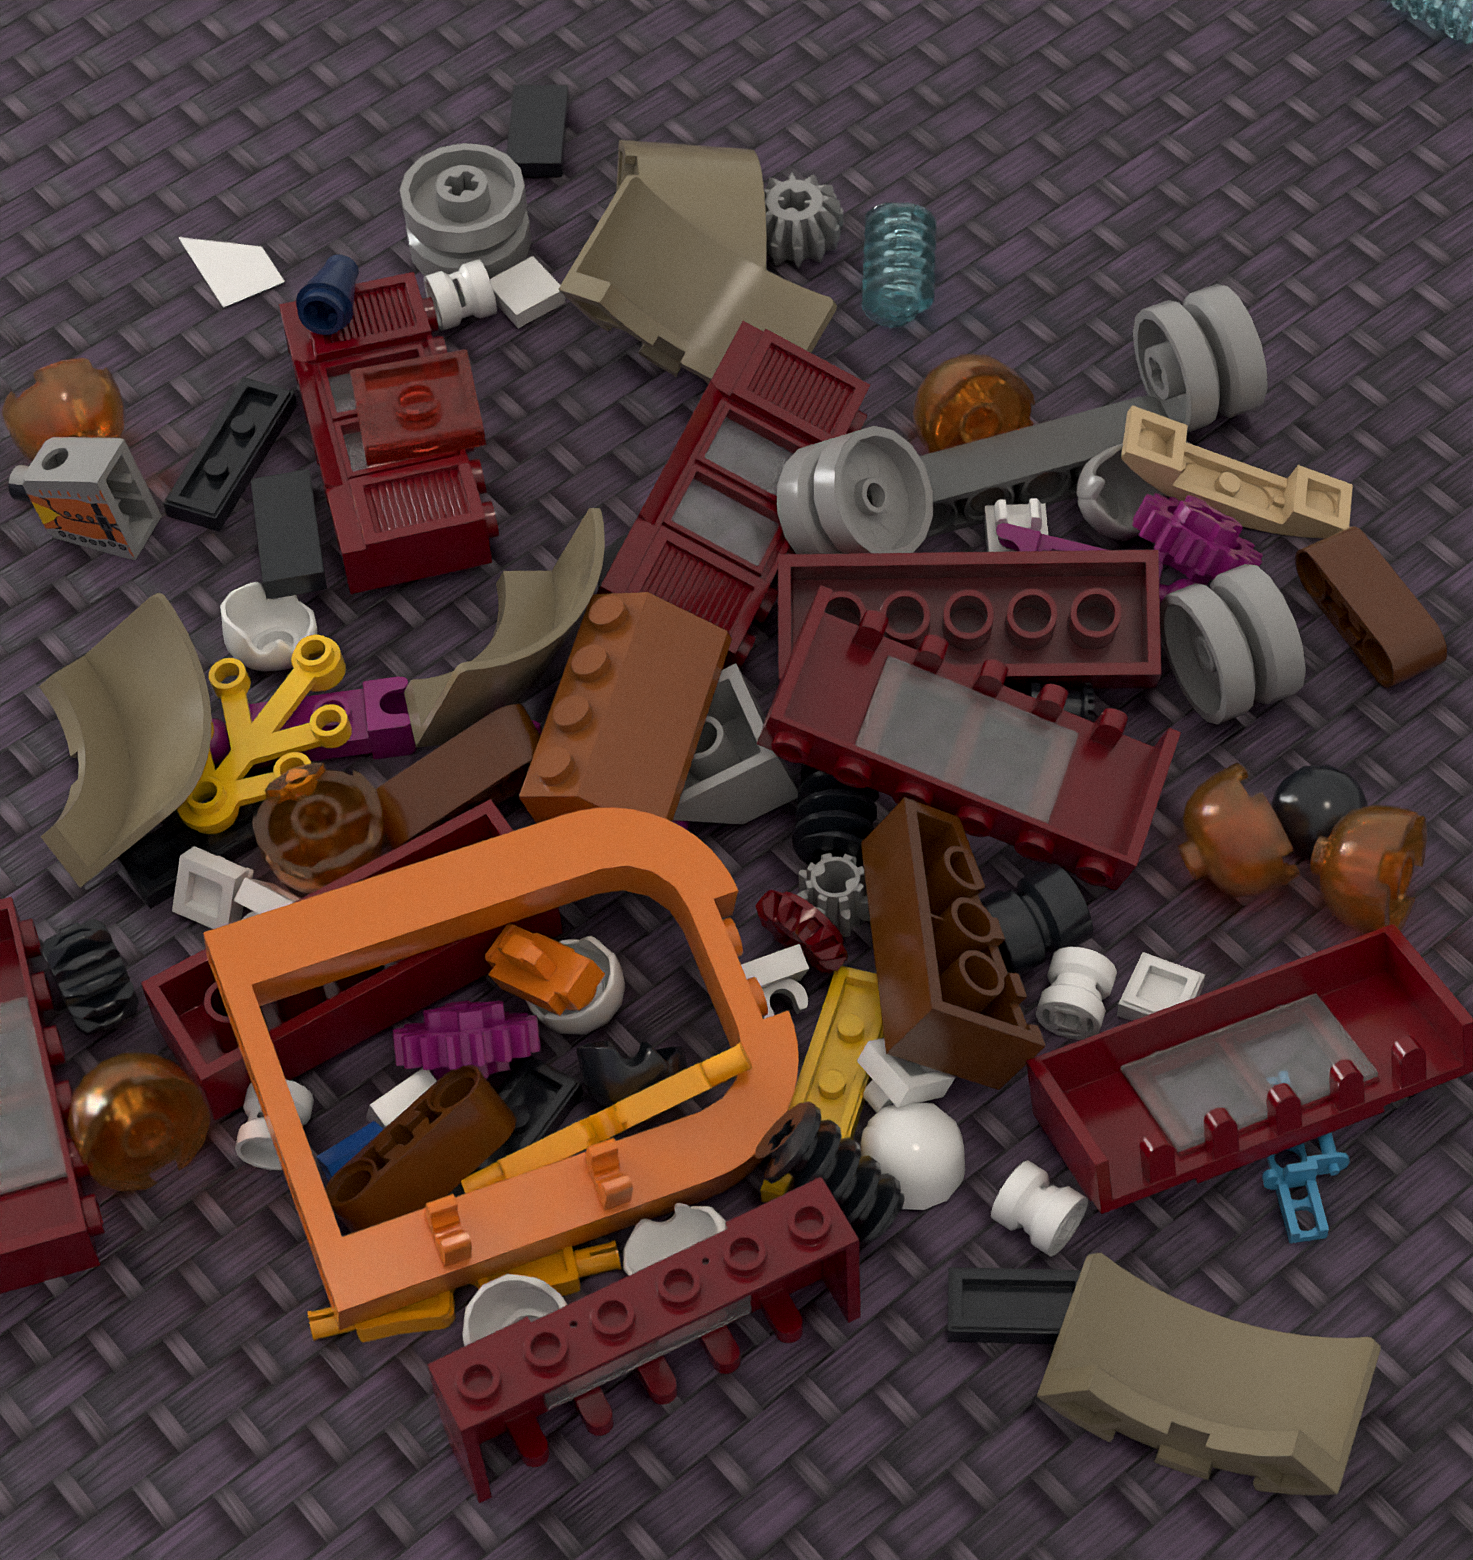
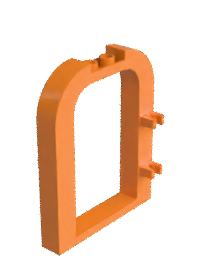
(459, 897)

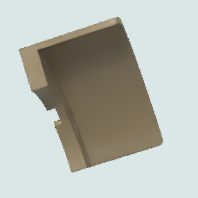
(706, 185)
(682, 288)
(531, 626)
(140, 735)
(1207, 1385)

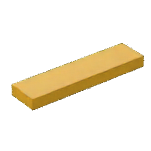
(830, 1070)

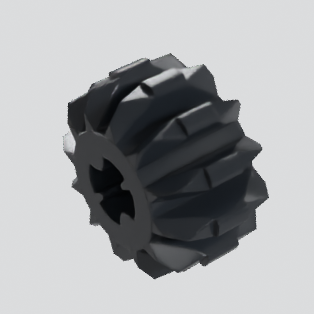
(90, 976)

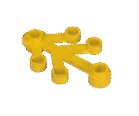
(262, 738)

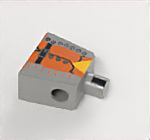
(89, 494)

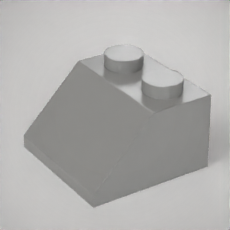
(730, 773)

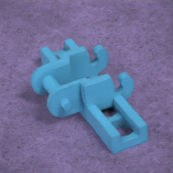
(1304, 1174)

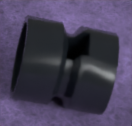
(1040, 917)

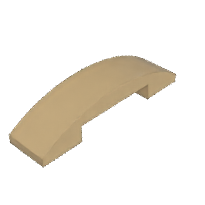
(1259, 500)

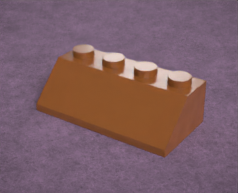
(626, 709)

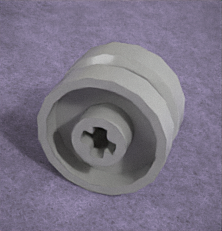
(464, 208)
(1201, 357)
(855, 495)
(1232, 643)

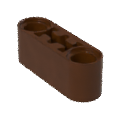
(1371, 607)
(459, 775)
(422, 1151)

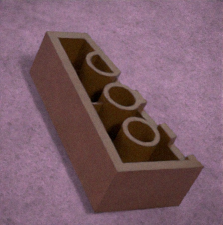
(938, 952)

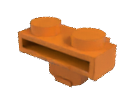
(542, 970)

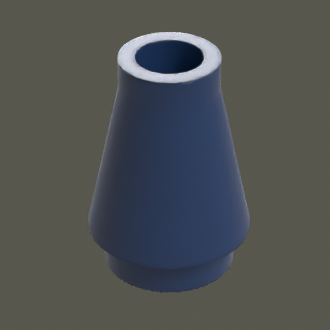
(328, 297)

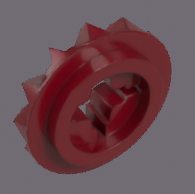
(799, 922)

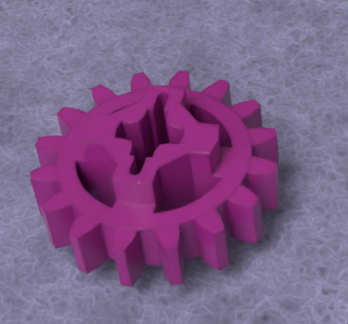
(1193, 537)
(466, 1035)

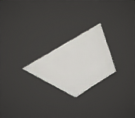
(233, 269)

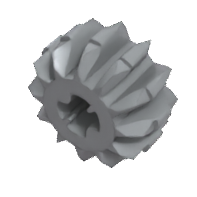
(801, 219)

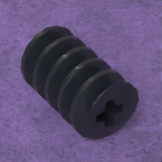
(831, 817)
(814, 1149)

